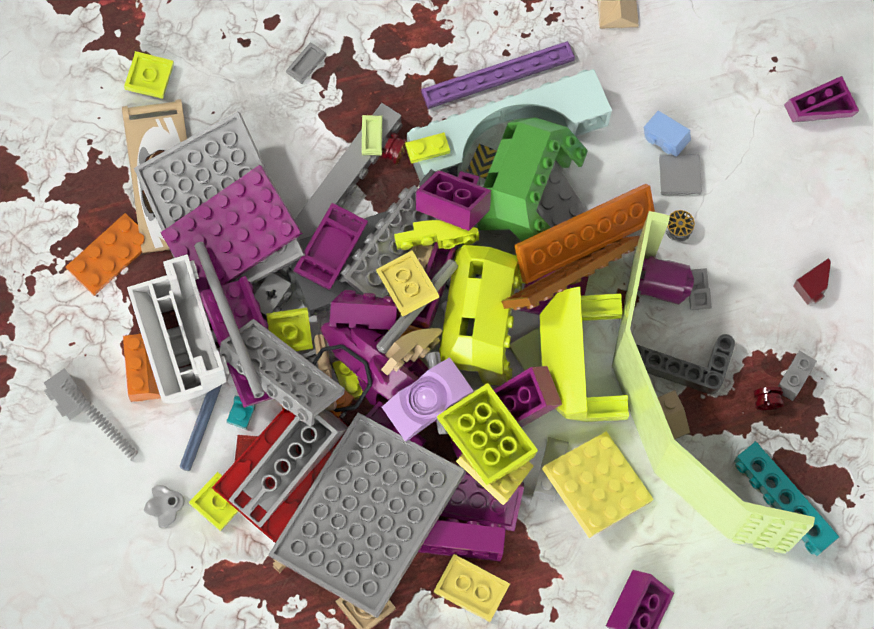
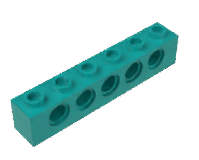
(784, 487)

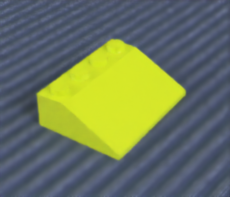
(487, 434)

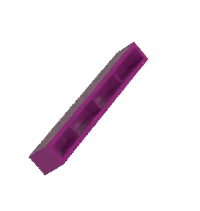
(436, 262)

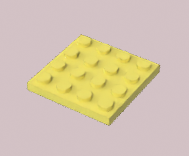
(597, 484)

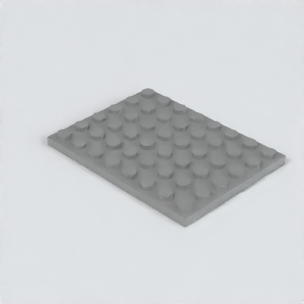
(200, 169)
(367, 514)

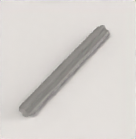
(404, 322)

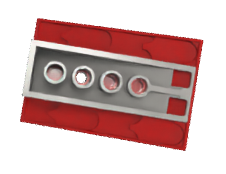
(280, 469)

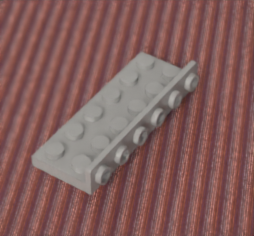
(381, 246)
(284, 373)

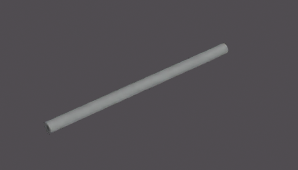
(229, 320)

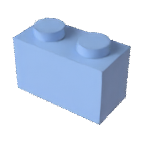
(667, 133)

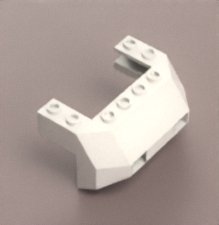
(179, 346)

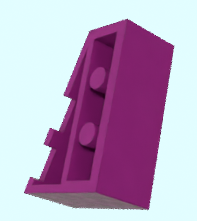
(823, 102)
(363, 310)

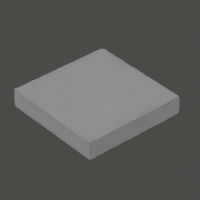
(680, 174)

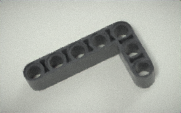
(684, 367)

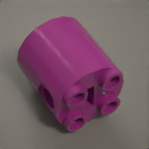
(666, 280)

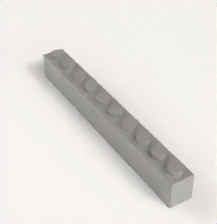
(343, 177)

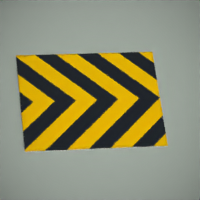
(482, 161)

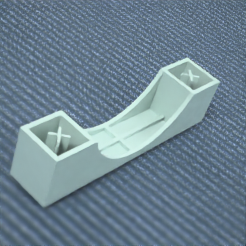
(570, 102)

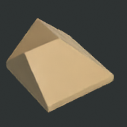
(617, 13)

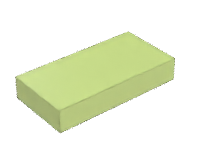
(371, 135)

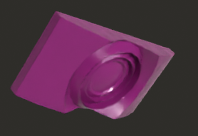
(331, 246)

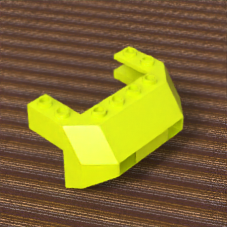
(480, 300)
(564, 353)

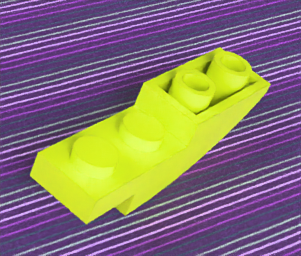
(435, 231)

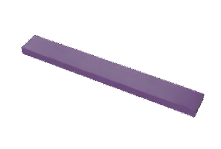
(497, 74)

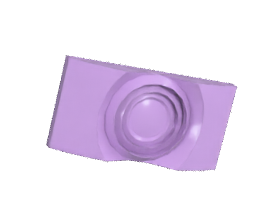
(426, 398)

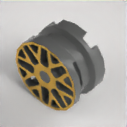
(680, 226)

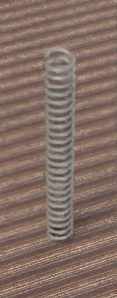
(85, 404)

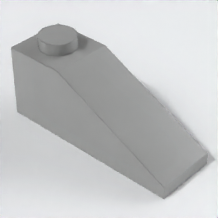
(544, 488)

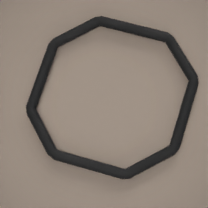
(358, 358)

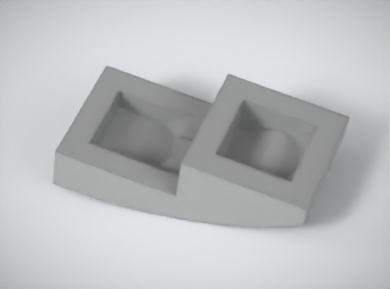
(700, 295)

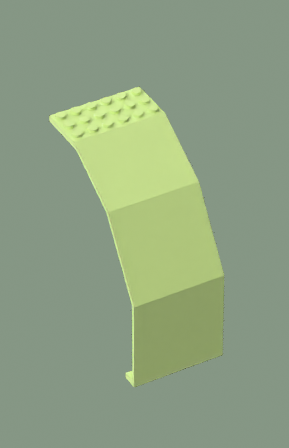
(669, 460)

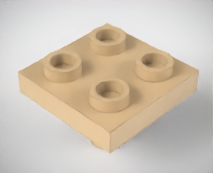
(362, 619)

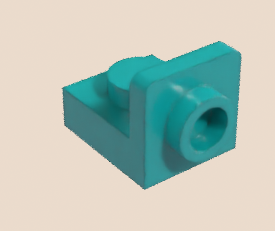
(239, 415)

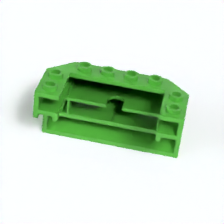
(522, 173)

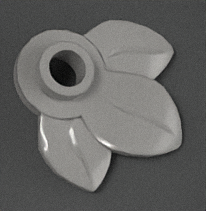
(161, 505)

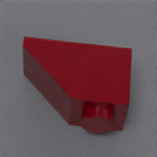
(814, 283)

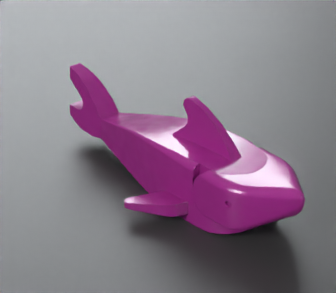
(364, 343)

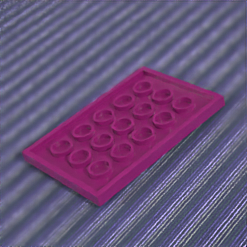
(236, 226)

